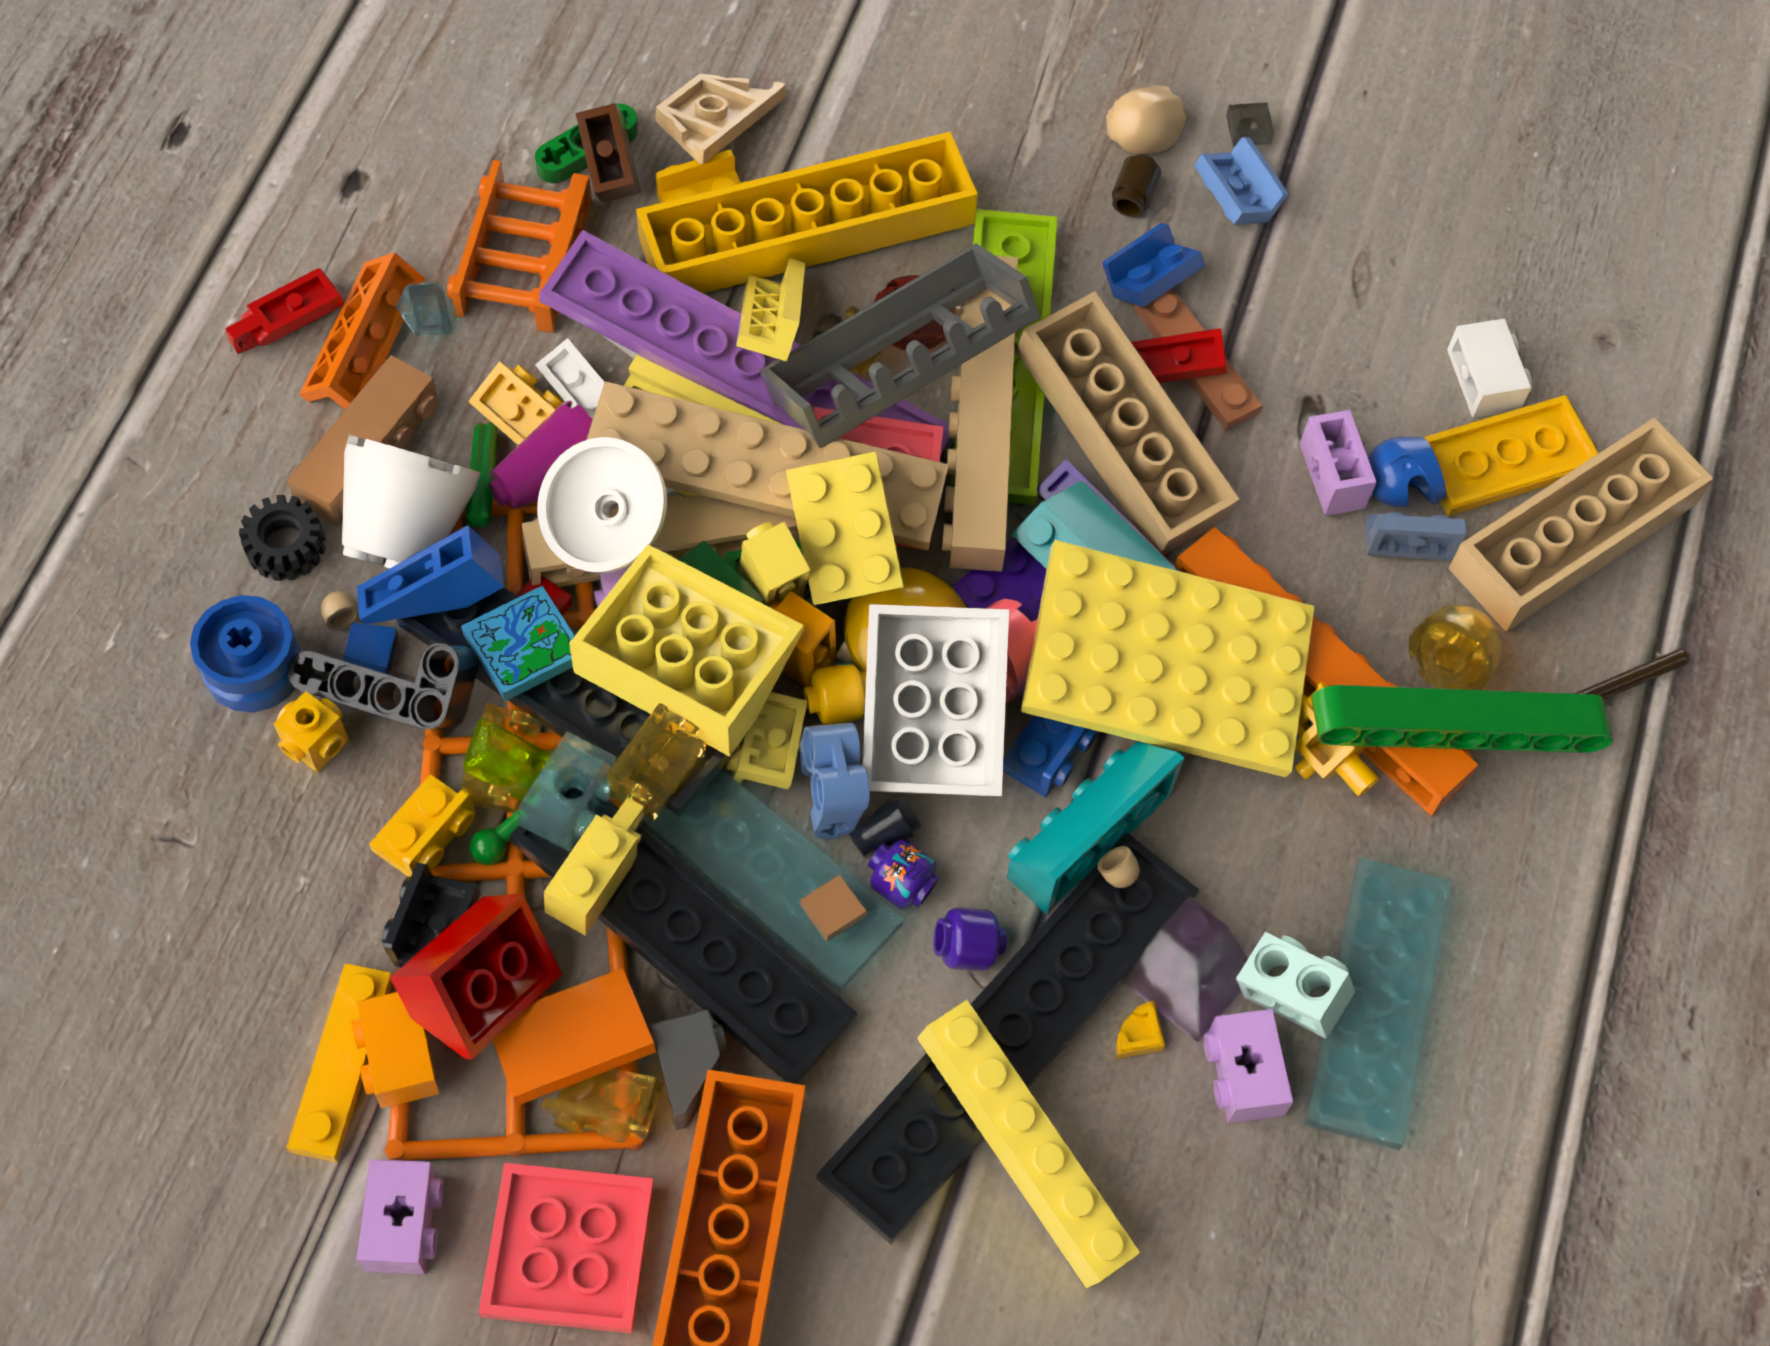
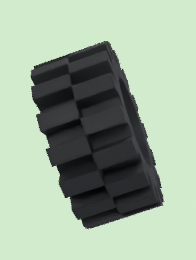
(275, 517)

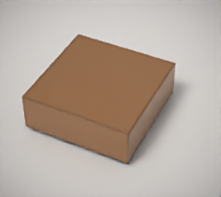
(833, 908)

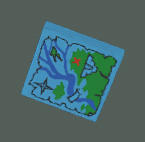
(521, 642)

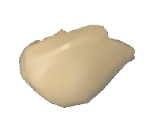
(1146, 120)

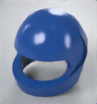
(1404, 463)

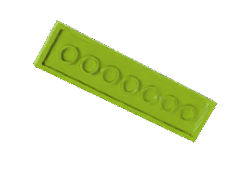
(1033, 242)

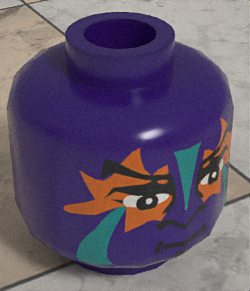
(903, 874)

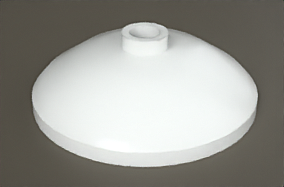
(578, 500)

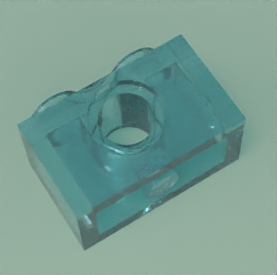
(571, 765)

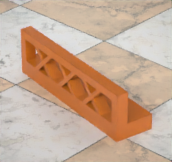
(361, 331)

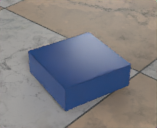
(372, 644)

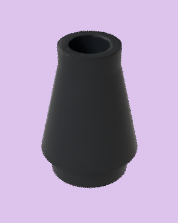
(887, 825)

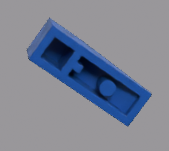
(435, 580)

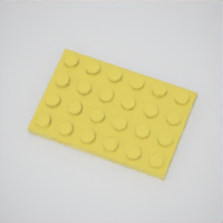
(1169, 659)

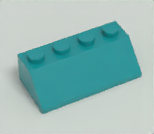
(1085, 521)
(1095, 820)

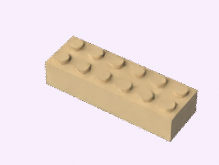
(1126, 424)
(1579, 524)

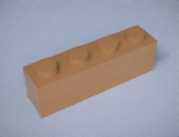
(383, 412)

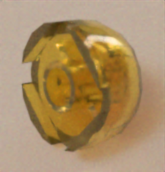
(1456, 648)

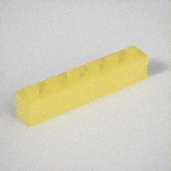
(1027, 1144)

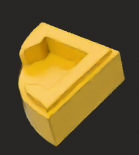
(1140, 1033)

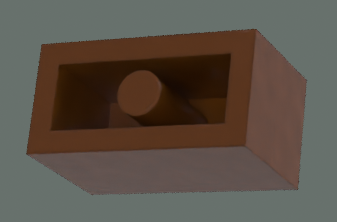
(608, 152)

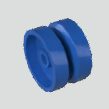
(245, 653)

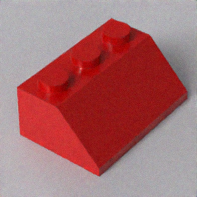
(478, 974)

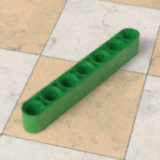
(1461, 719)

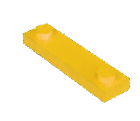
(336, 1072)

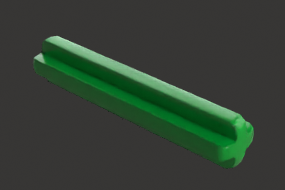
(483, 461)

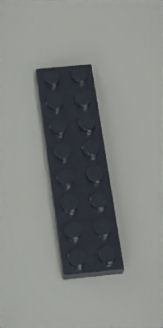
(567, 699)
(713, 954)

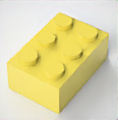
(845, 528)

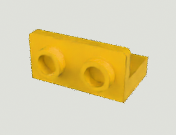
(696, 178)
(513, 401)
(424, 826)

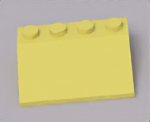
(687, 645)

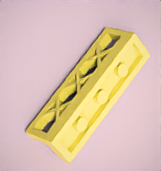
(772, 312)

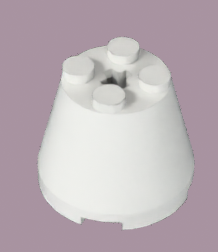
(399, 501)

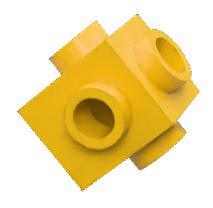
(311, 731)

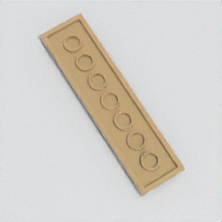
(748, 457)

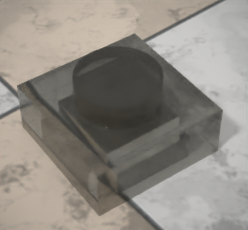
(1250, 121)

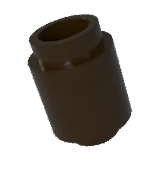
(1136, 185)

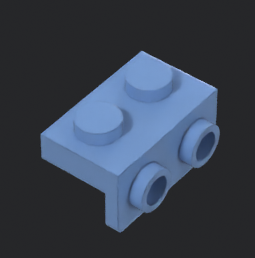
(1242, 183)

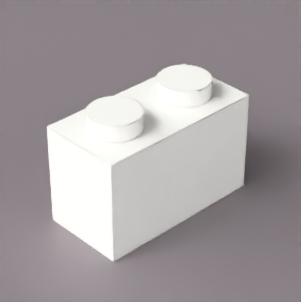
(1489, 368)

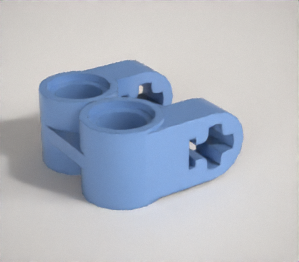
(837, 779)

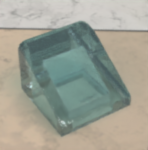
(425, 309)

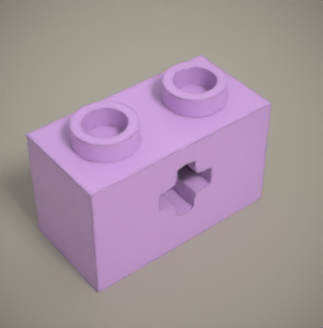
(1337, 462)
(1256, 1042)
(388, 1190)

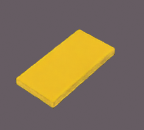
(1510, 453)

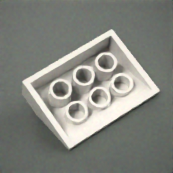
(935, 700)

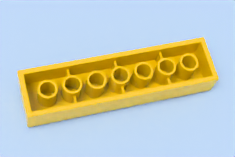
(810, 214)

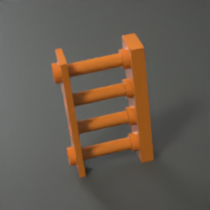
(574, 209)

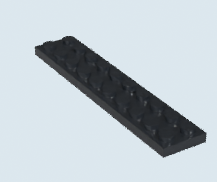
(1032, 1013)

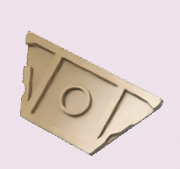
(714, 112)

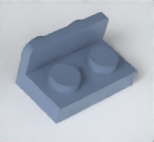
(1414, 536)

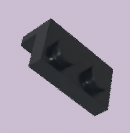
(425, 911)

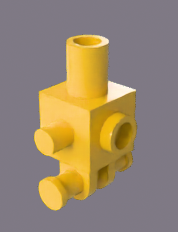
(1330, 759)

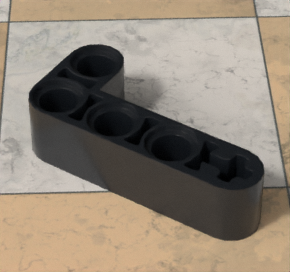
(380, 683)

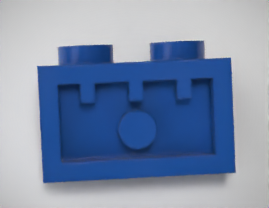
(1150, 266)
(1045, 753)

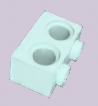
(1289, 992)

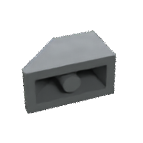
(685, 1053)

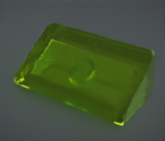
(504, 758)

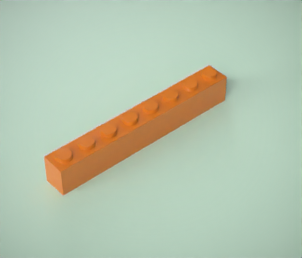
(1422, 773)

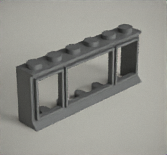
(888, 321)

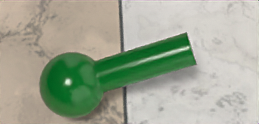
(490, 845)

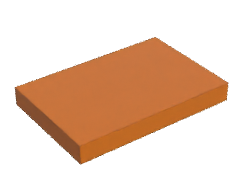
(573, 1037)

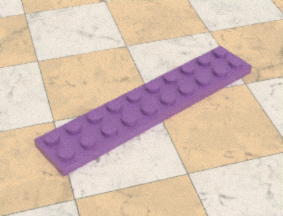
(678, 328)

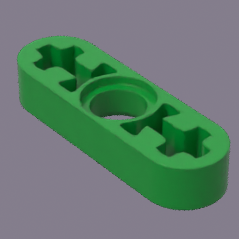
(575, 159)

